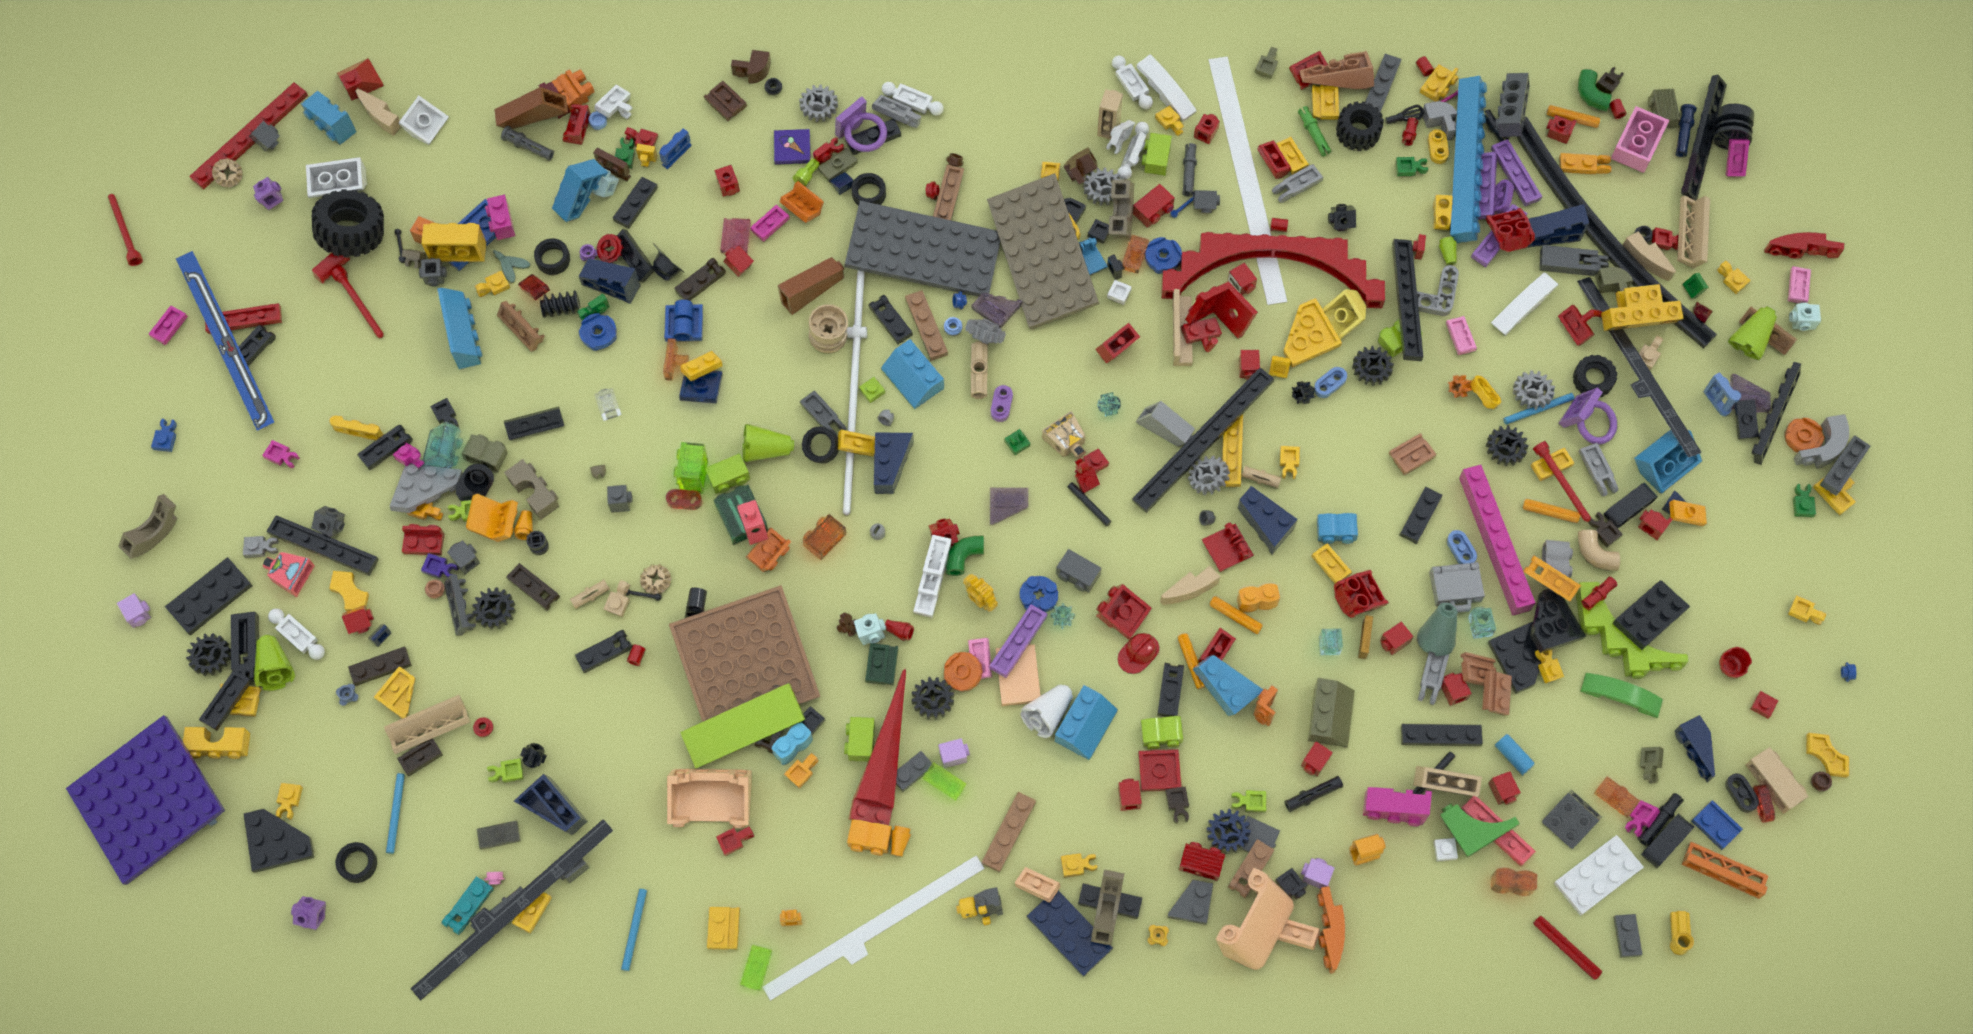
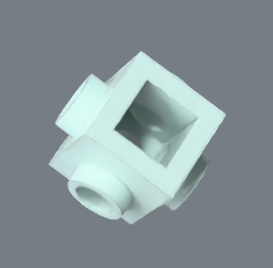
(606, 185)
(1805, 316)
(870, 628)

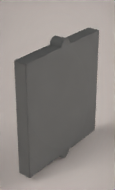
(1261, 832)

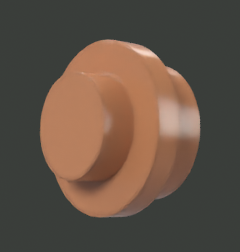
(434, 589)

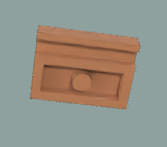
(1412, 454)
(1475, 666)
(1497, 692)

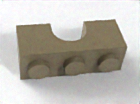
(1121, 221)
(542, 500)

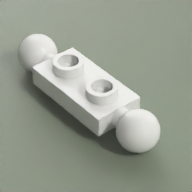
(1132, 82)
(912, 98)
(1136, 145)
(296, 634)

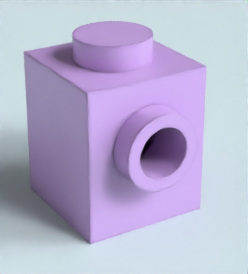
(134, 610)
(953, 753)
(1317, 873)

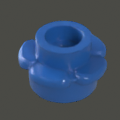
(959, 300)
(1848, 672)

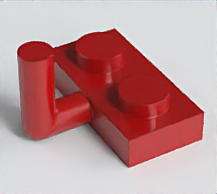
(1577, 324)
(1202, 331)

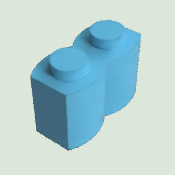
(788, 746)

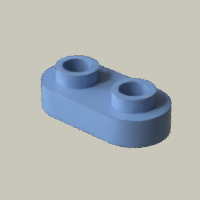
(1329, 383)
(1462, 549)

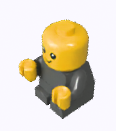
(983, 903)

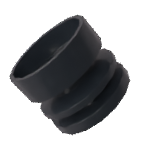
(1733, 122)

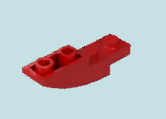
(1797, 244)

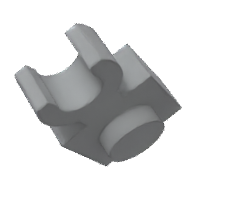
(258, 545)

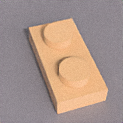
(1037, 884)
(1299, 934)

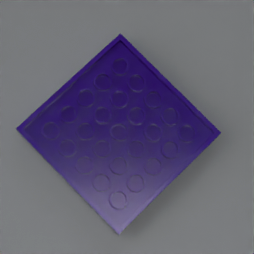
(145, 800)

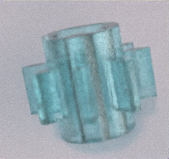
(1109, 404)
(1062, 610)

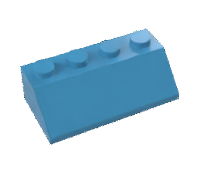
(460, 327)

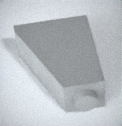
(1165, 423)

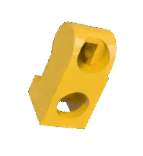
(1442, 212)

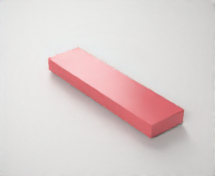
(1509, 842)

